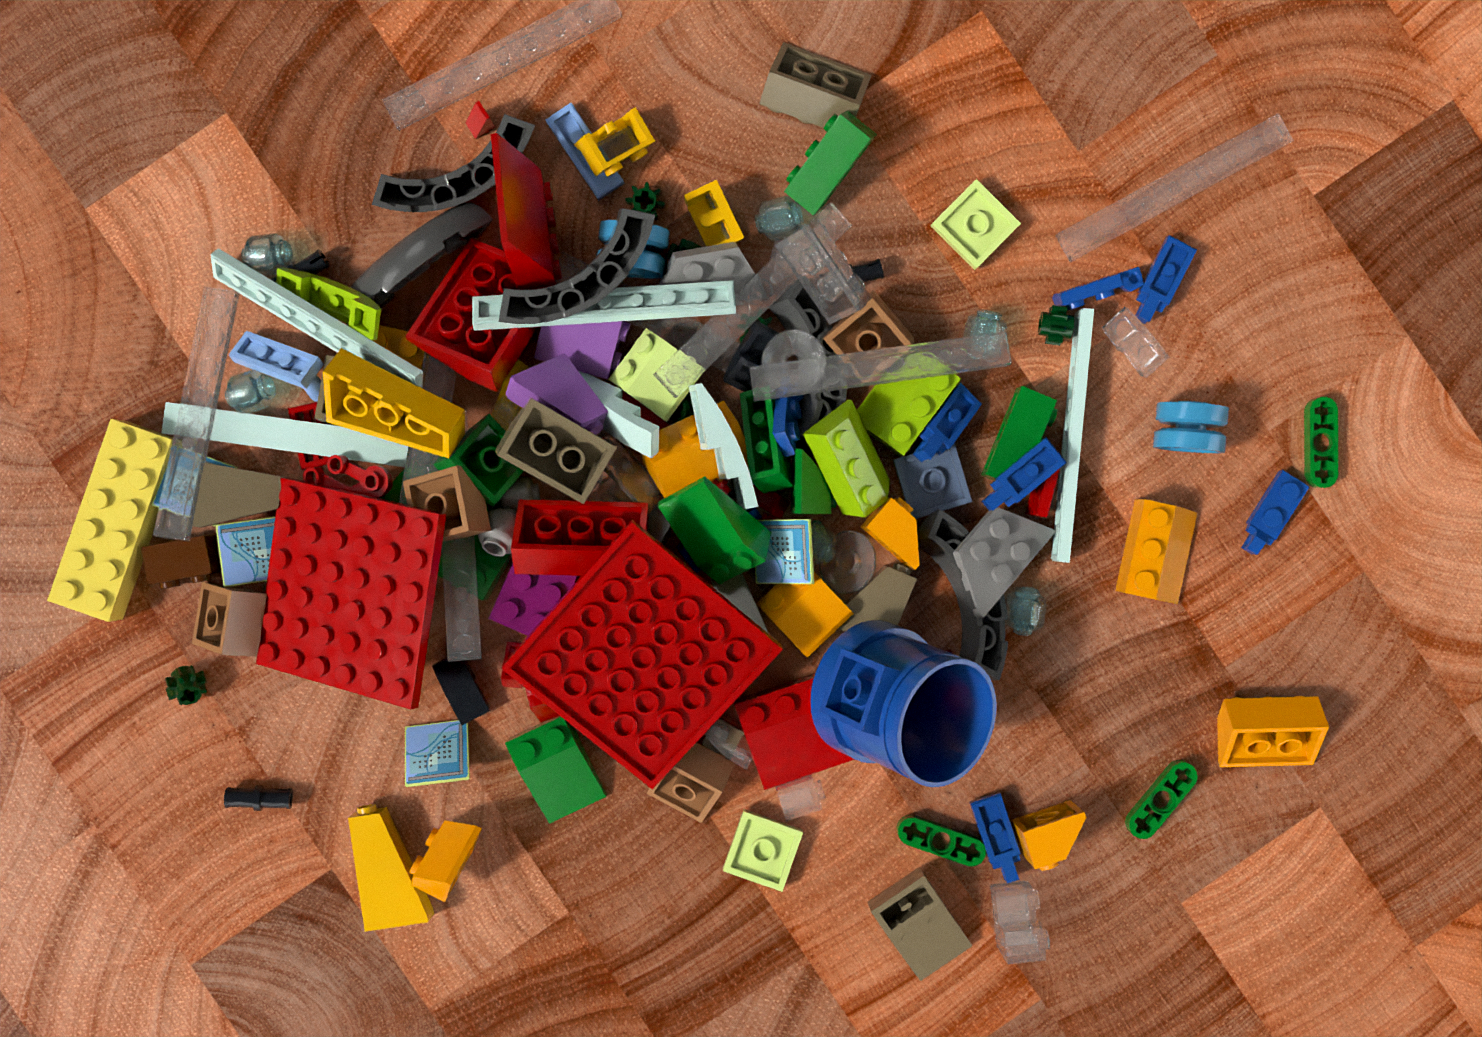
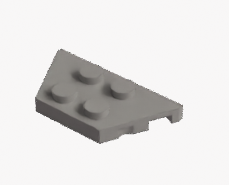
(709, 264)
(997, 554)

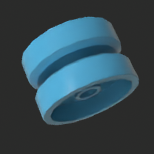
(649, 263)
(1191, 426)

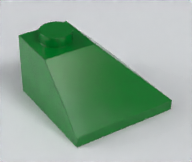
(480, 462)
(809, 490)

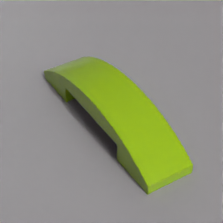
(334, 299)

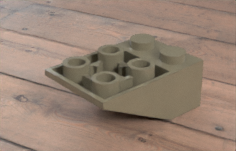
(919, 924)

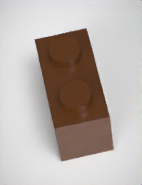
(180, 560)

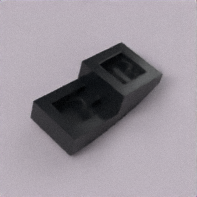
(748, 355)
(461, 689)

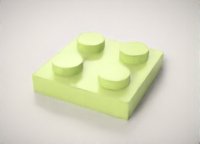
(975, 224)
(762, 850)

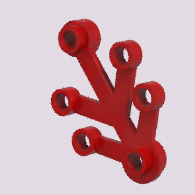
(366, 477)

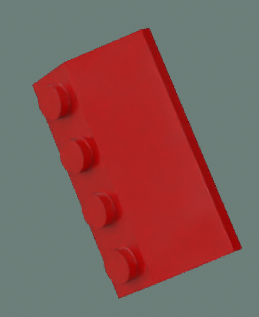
(568, 535)

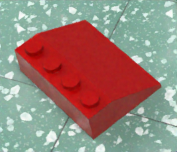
(525, 217)
(446, 325)
(783, 733)

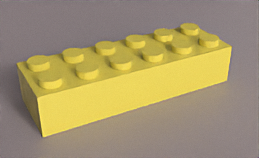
(113, 523)

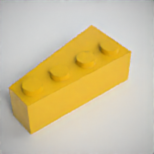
(389, 407)

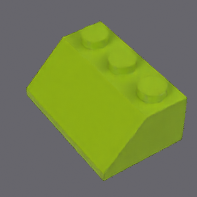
(902, 409)
(849, 461)

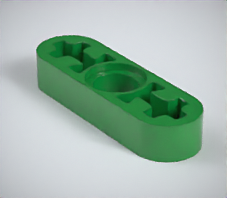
(1331, 433)
(1174, 799)
(959, 856)

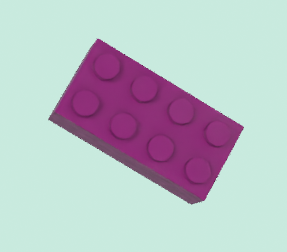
(528, 599)

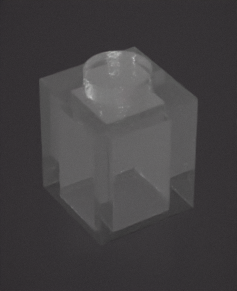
(800, 797)

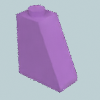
(560, 388)

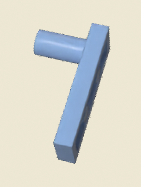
(279, 362)

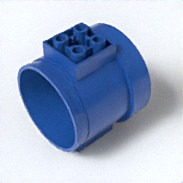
(903, 703)

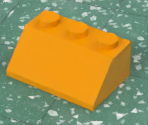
(680, 455)
(1156, 551)
(1270, 731)

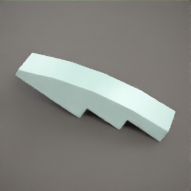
(625, 419)
(717, 435)

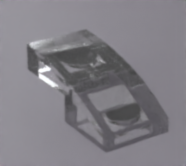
(1135, 341)
(717, 736)

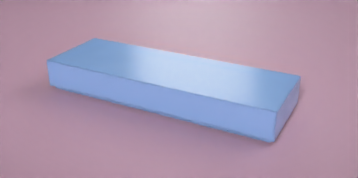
(568, 129)

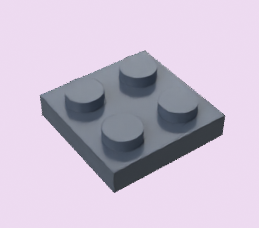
(933, 483)

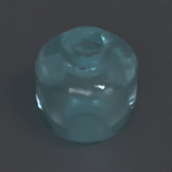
(779, 217)
(267, 253)
(984, 323)
(250, 391)
(822, 543)
(1025, 610)

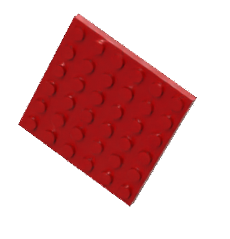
(351, 591)
(642, 655)

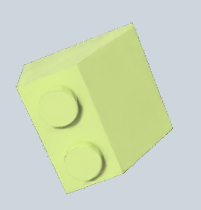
(637, 379)

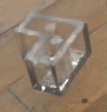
(1017, 931)

